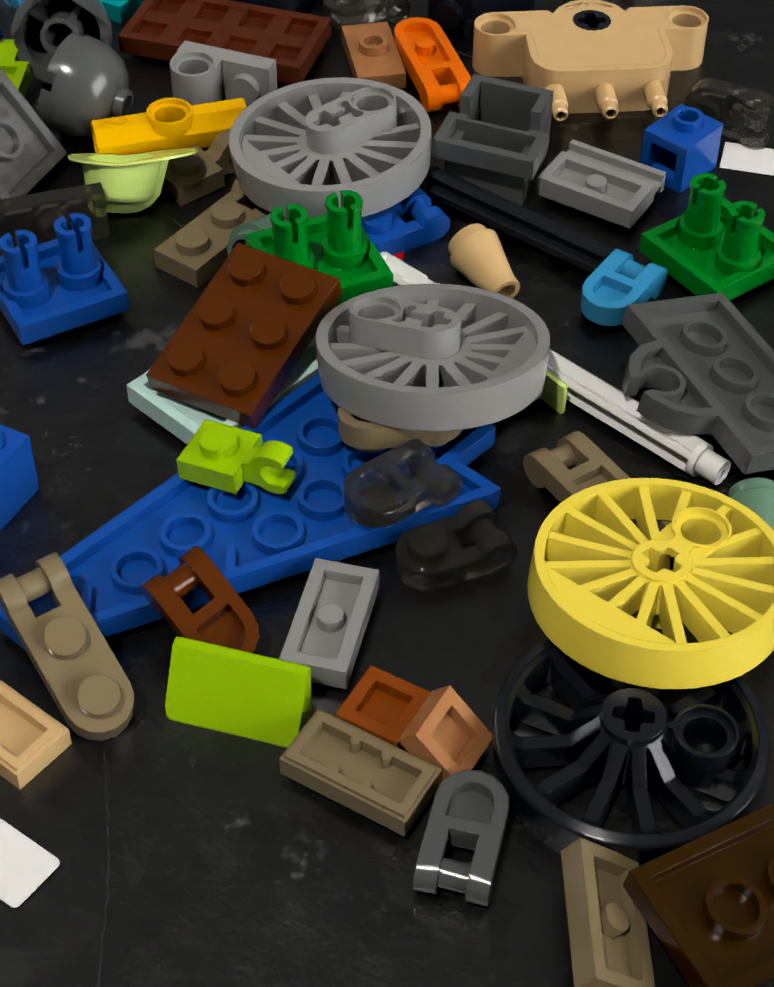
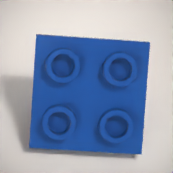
(56, 282)

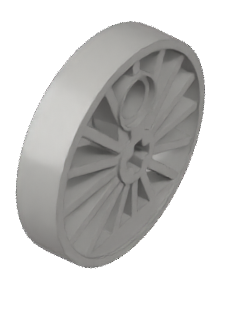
(329, 128)
(466, 339)

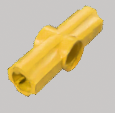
(165, 126)

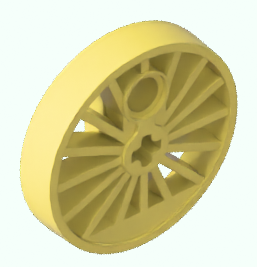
(606, 583)

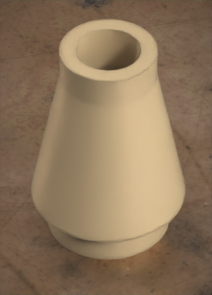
(481, 260)

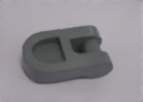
(467, 814)

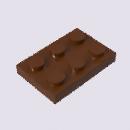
(245, 335)

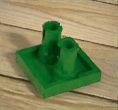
(714, 243)
(328, 244)

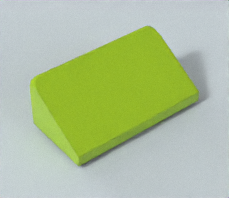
(237, 692)

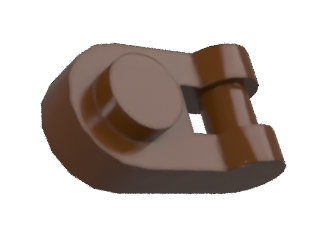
(221, 621)

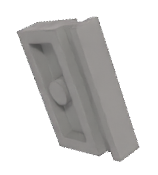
(600, 183)

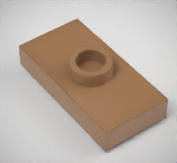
(373, 53)

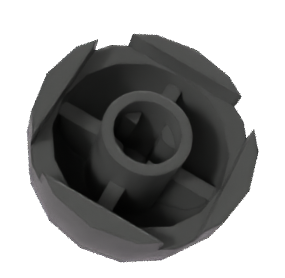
(44, 24)
(87, 87)

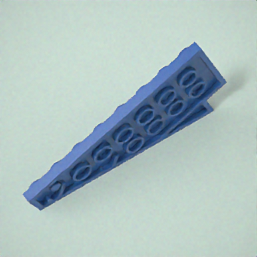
(252, 533)

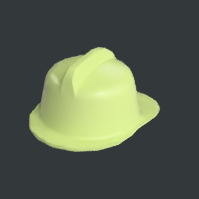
(128, 180)

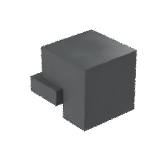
(497, 136)

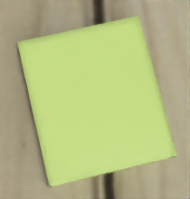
(554, 393)

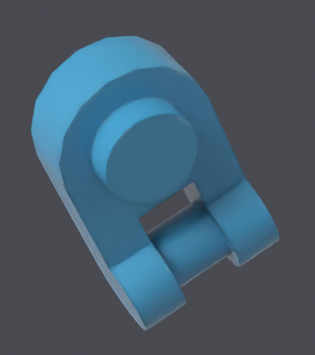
(619, 283)

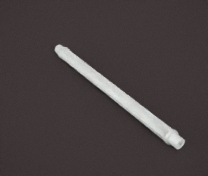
(611, 405)

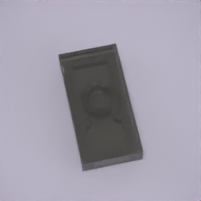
(40, 210)

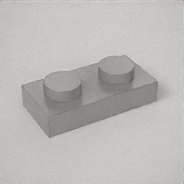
(331, 620)

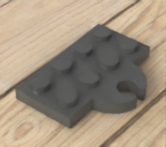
(708, 373)

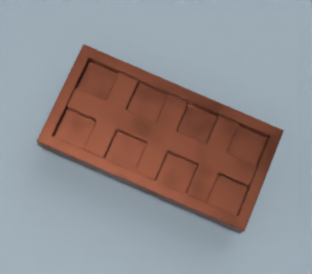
(263, 31)

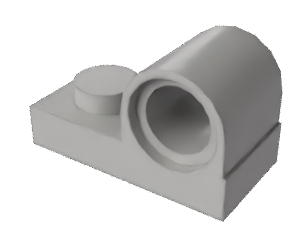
(218, 74)

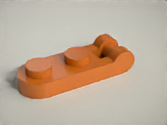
(431, 62)

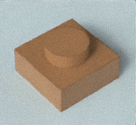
(446, 733)

